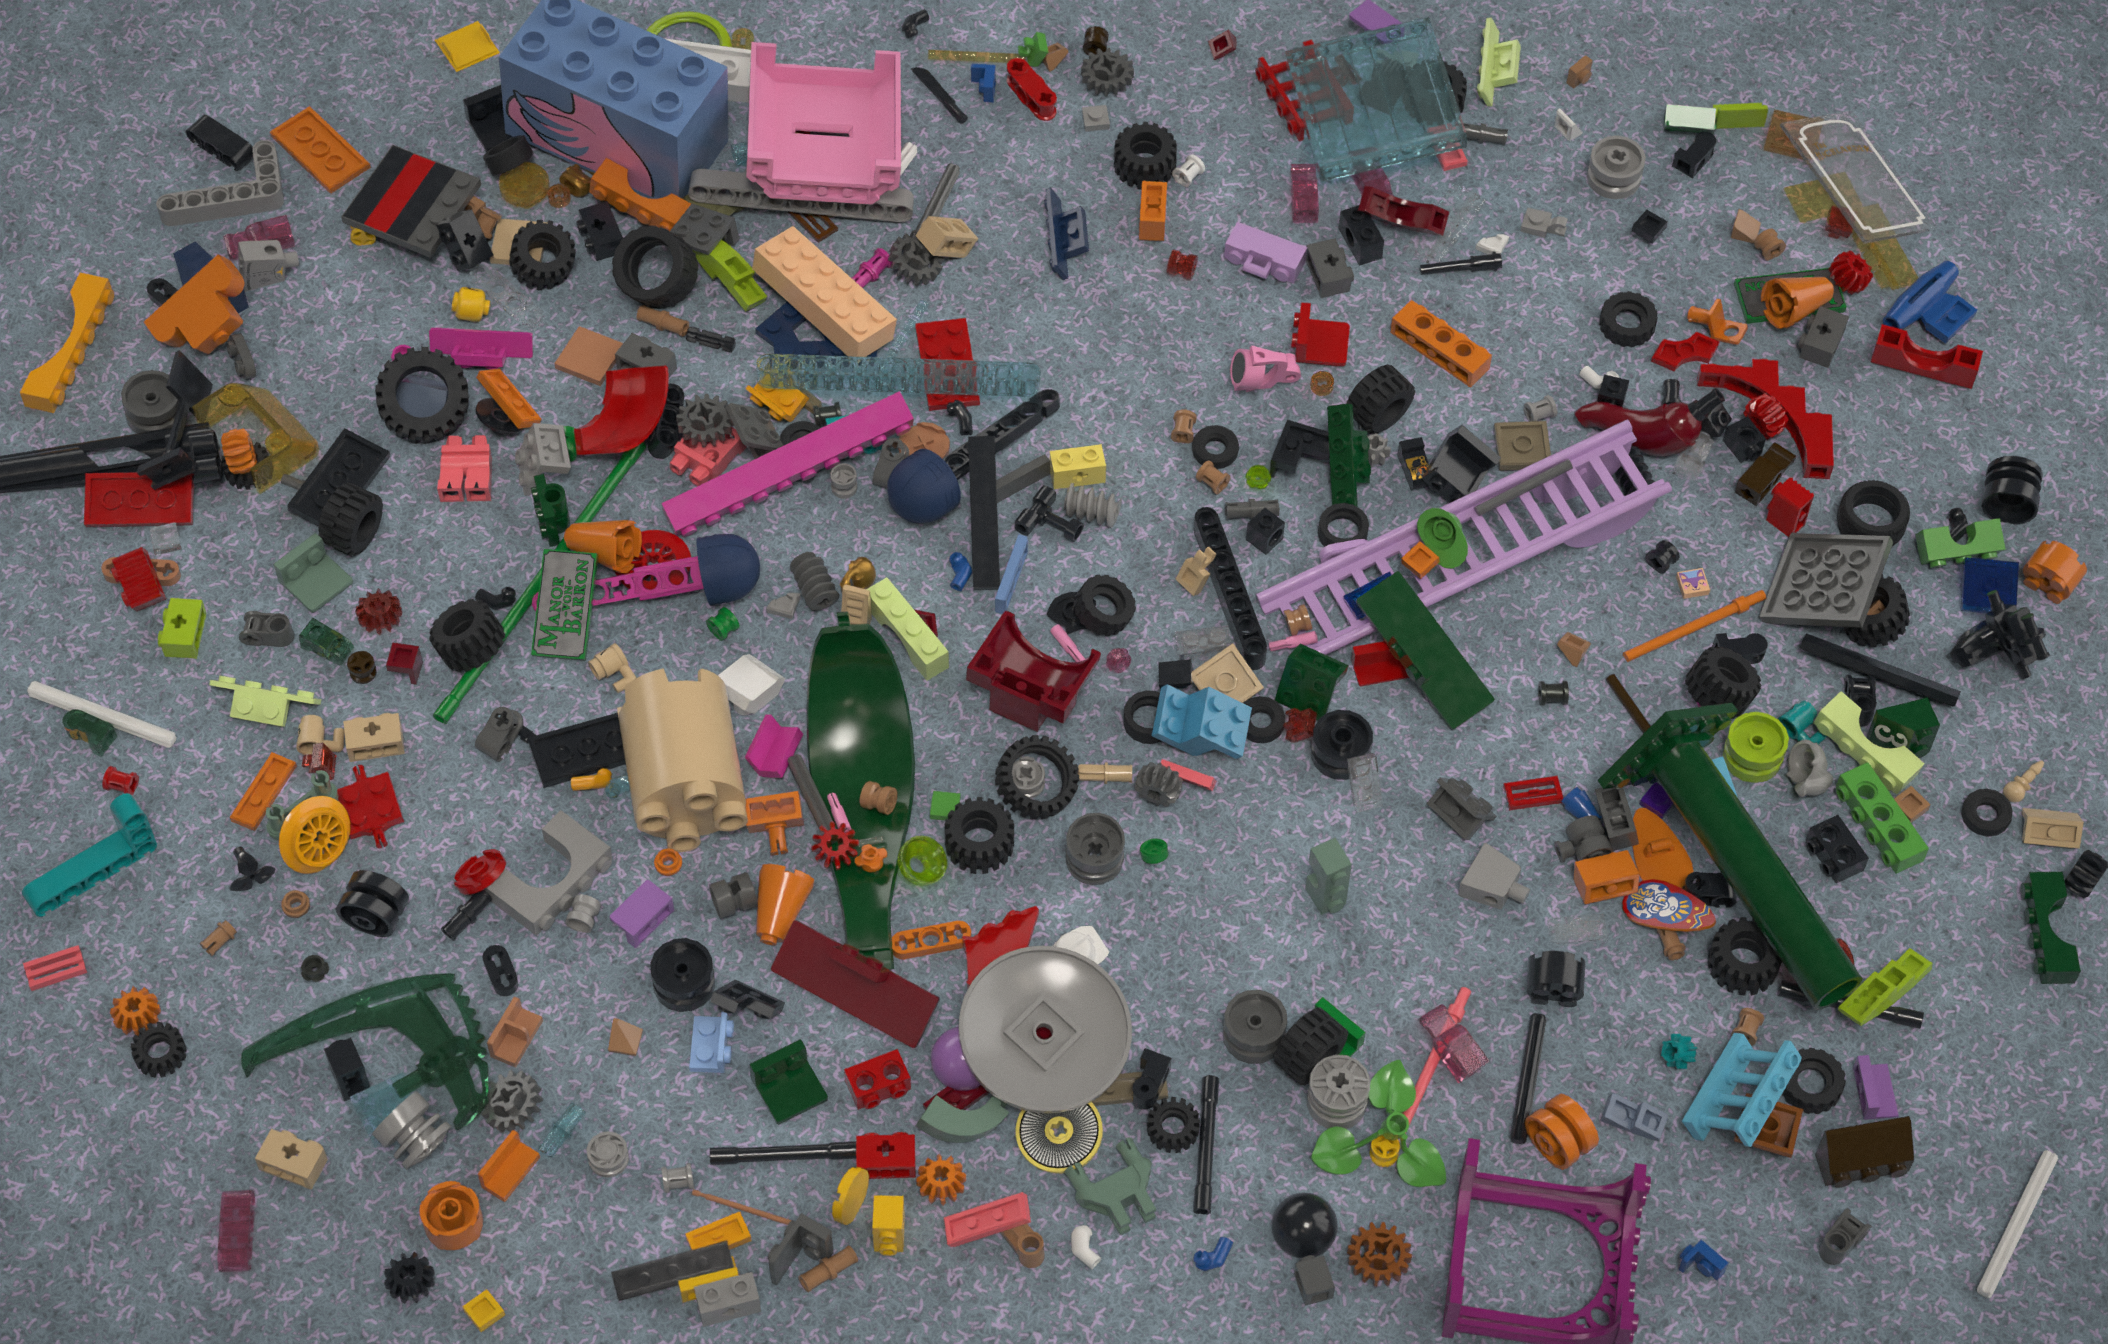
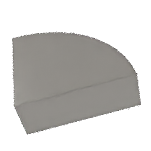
(785, 605)

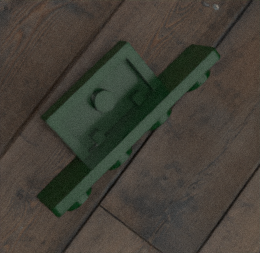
(1347, 455)

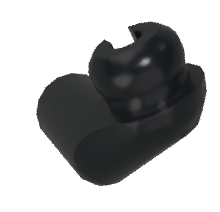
(1958, 524)
(497, 601)

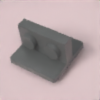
(1460, 807)

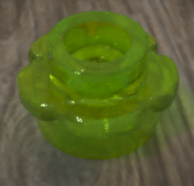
(1258, 471)

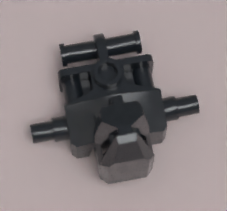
(2006, 632)

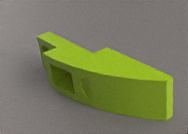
(734, 274)

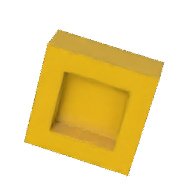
(483, 1310)

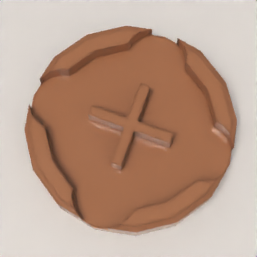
(926, 436)

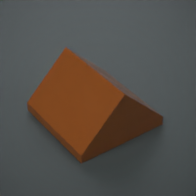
(1779, 1130)

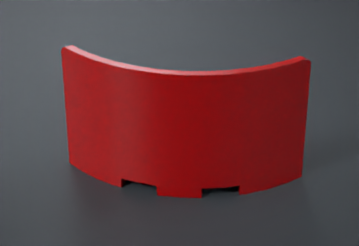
(630, 411)

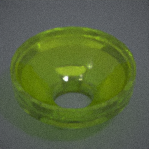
(929, 853)

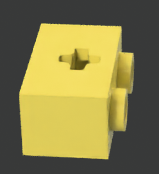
(1077, 466)

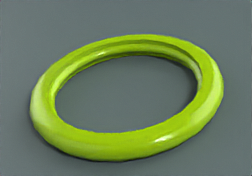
(692, 17)

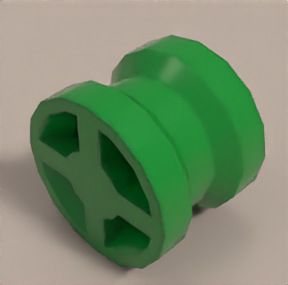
(722, 623)

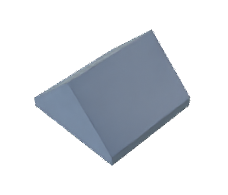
(421, 396)

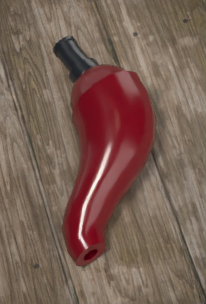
(1658, 430)

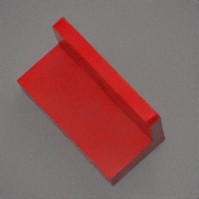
(1376, 664)

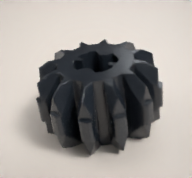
(2086, 873)
(409, 1287)

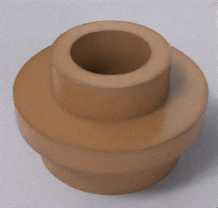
(292, 897)

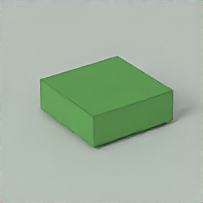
(942, 804)

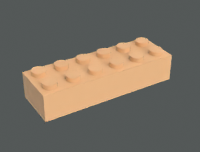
(824, 293)

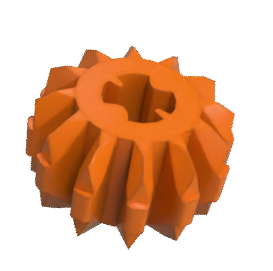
(238, 451)
(124, 1007)
(941, 1189)

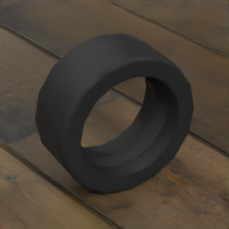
(508, 155)
(1342, 511)
(1135, 731)

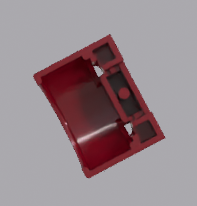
(1025, 681)

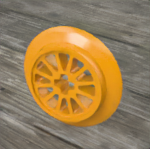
(304, 853)

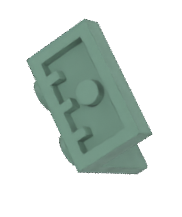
(311, 574)

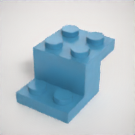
(1201, 721)

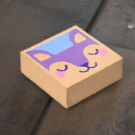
(1692, 583)

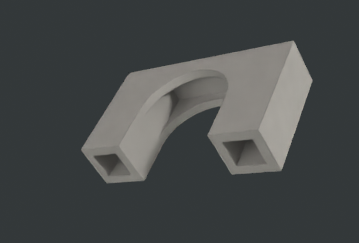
(538, 907)

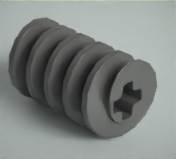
(814, 581)

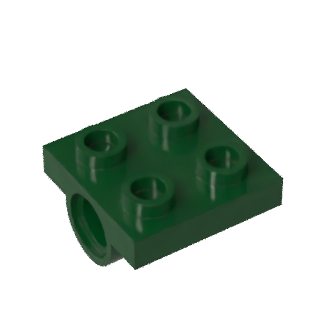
(550, 509)

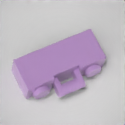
(1264, 253)

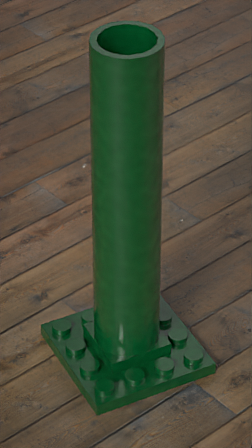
(1676, 758)

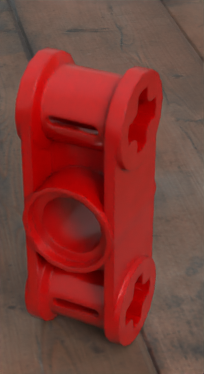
(1031, 89)

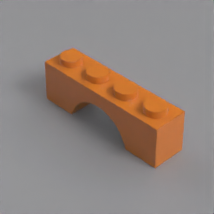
(612, 185)

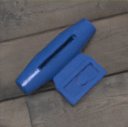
(1929, 300)

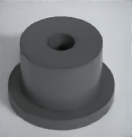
(1564, 850)

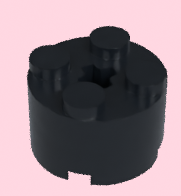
(1556, 978)

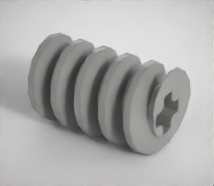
(1092, 506)

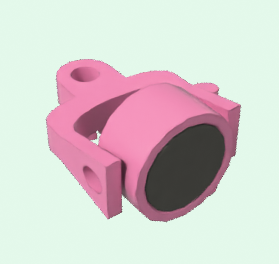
(1249, 369)

